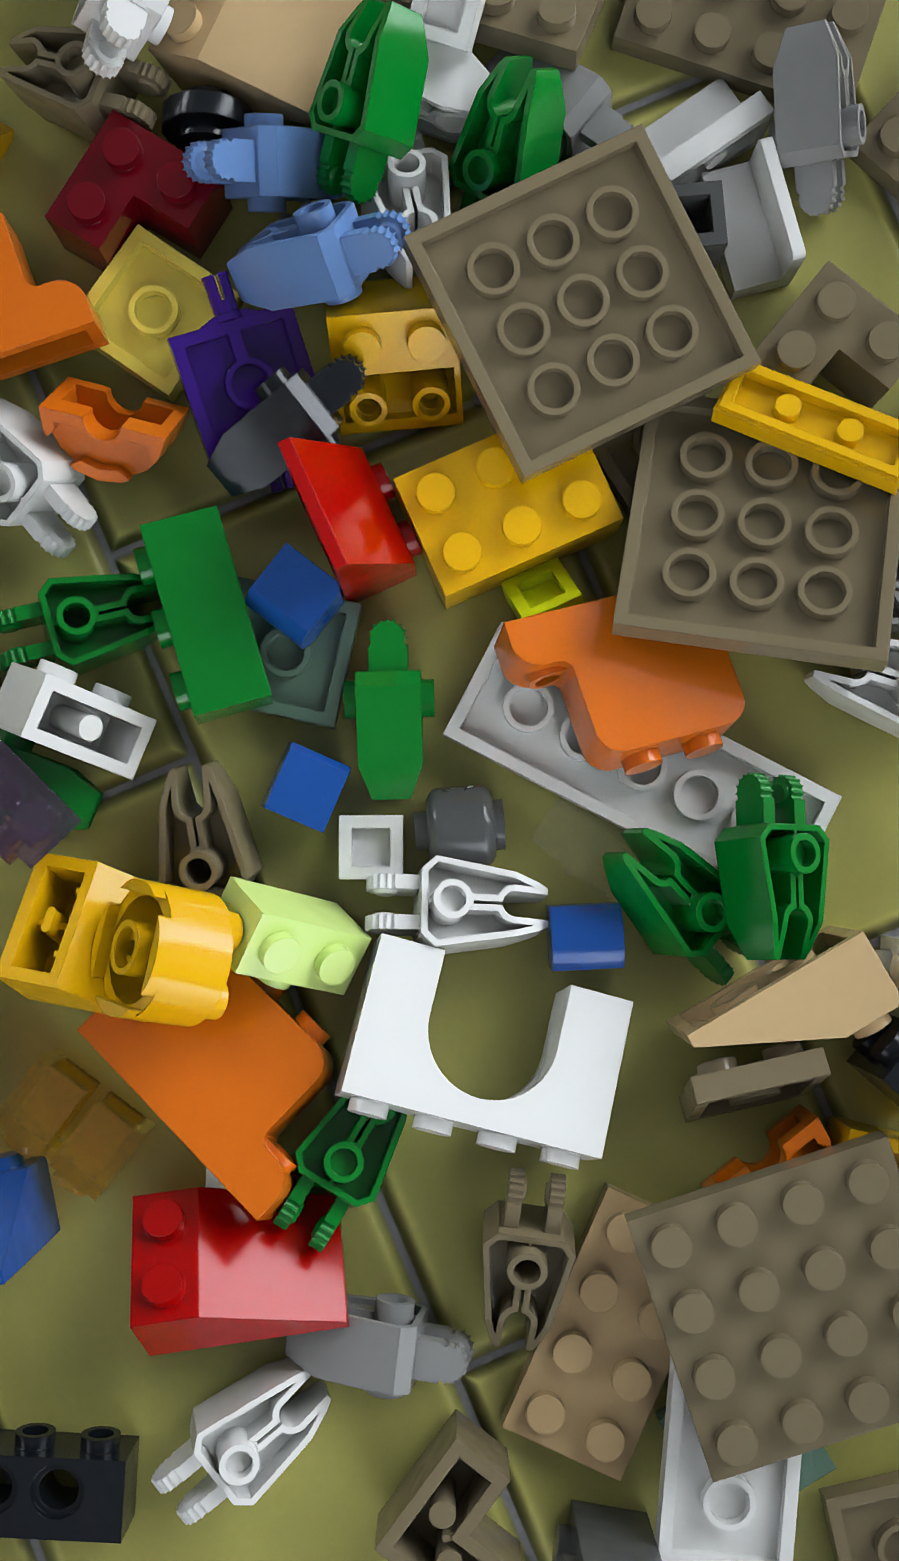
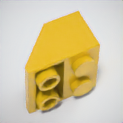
(407, 357)
(56, 929)

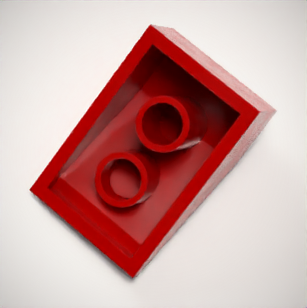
(351, 515)
(222, 1278)

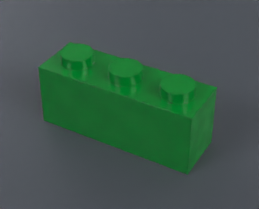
(202, 615)

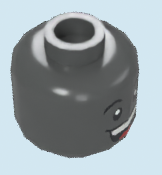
(461, 824)

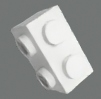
(72, 720)

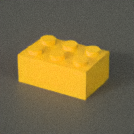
(488, 527)

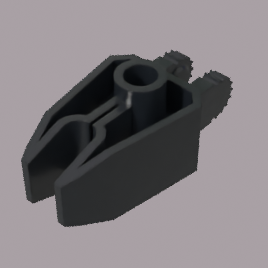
(289, 407)

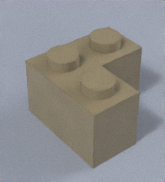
(837, 334)
(445, 1501)

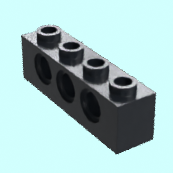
(46, 1510)

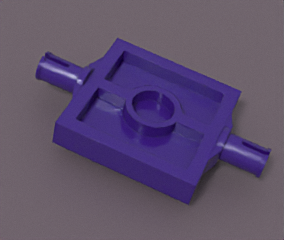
(231, 359)

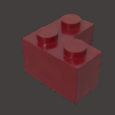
(131, 181)

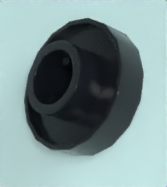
(200, 115)

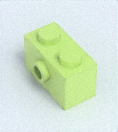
(294, 938)

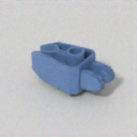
(260, 163)
(316, 255)

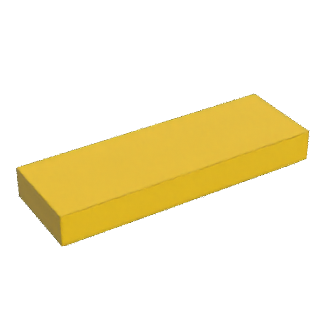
(813, 425)

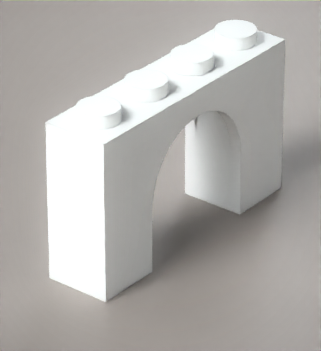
(558, 1111)

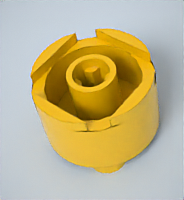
(165, 954)

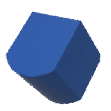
(295, 596)
(306, 786)
(585, 936)

